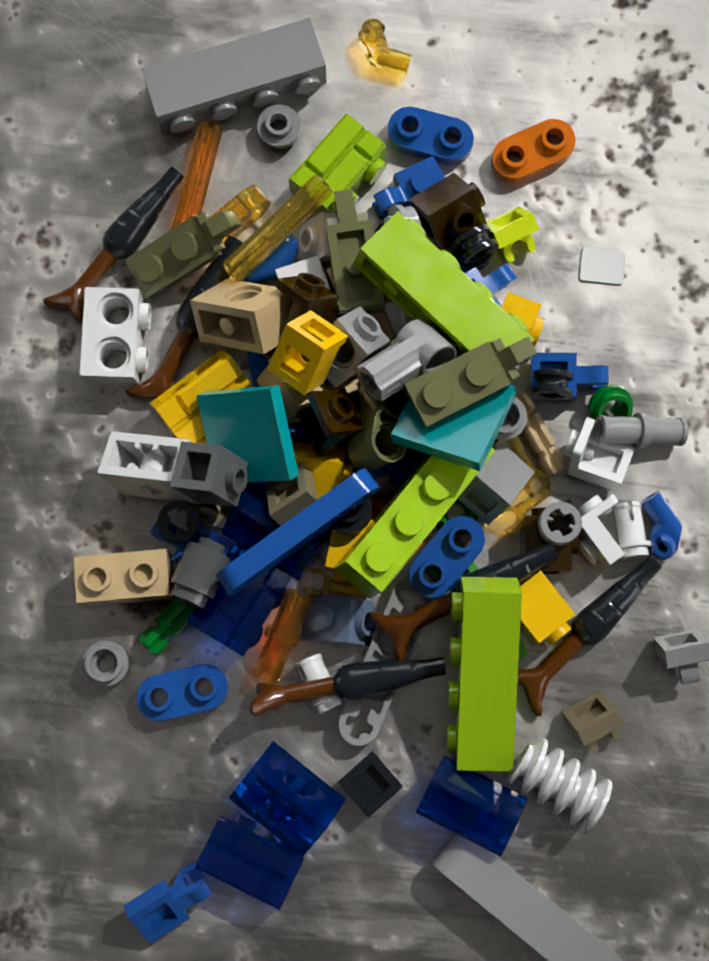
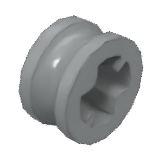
(563, 509)

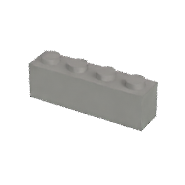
(235, 76)

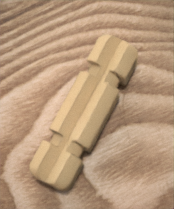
(540, 440)

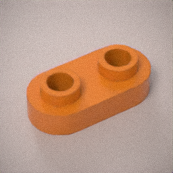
(535, 151)

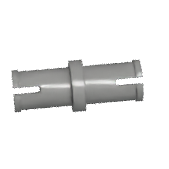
(640, 430)

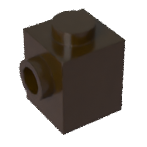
(449, 209)
(531, 540)

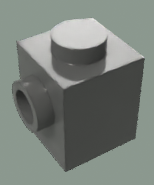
(209, 474)

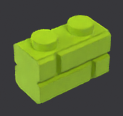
(344, 160)

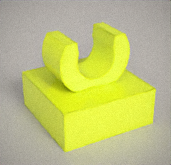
(511, 227)

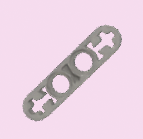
(377, 653)

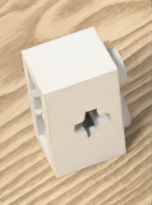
(142, 465)

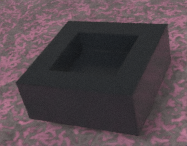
(370, 784)

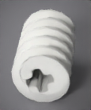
(561, 783)

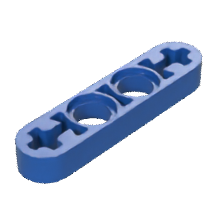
(297, 532)

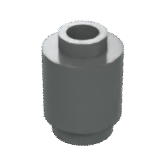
(196, 573)

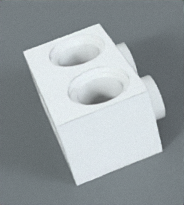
(102, 337)

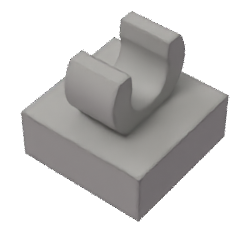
(682, 653)

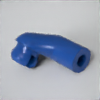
(280, 257)
(665, 526)

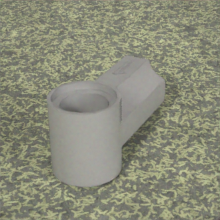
(414, 353)

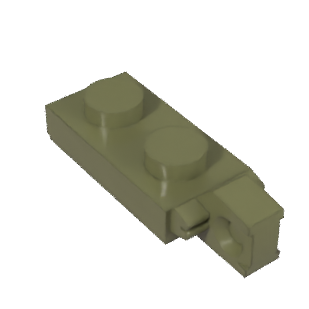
(345, 237)
(181, 251)
(466, 379)

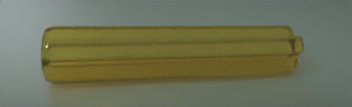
(277, 228)

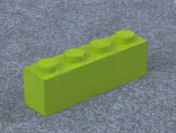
(433, 288)
(404, 524)
(486, 673)

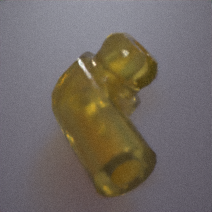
(378, 50)

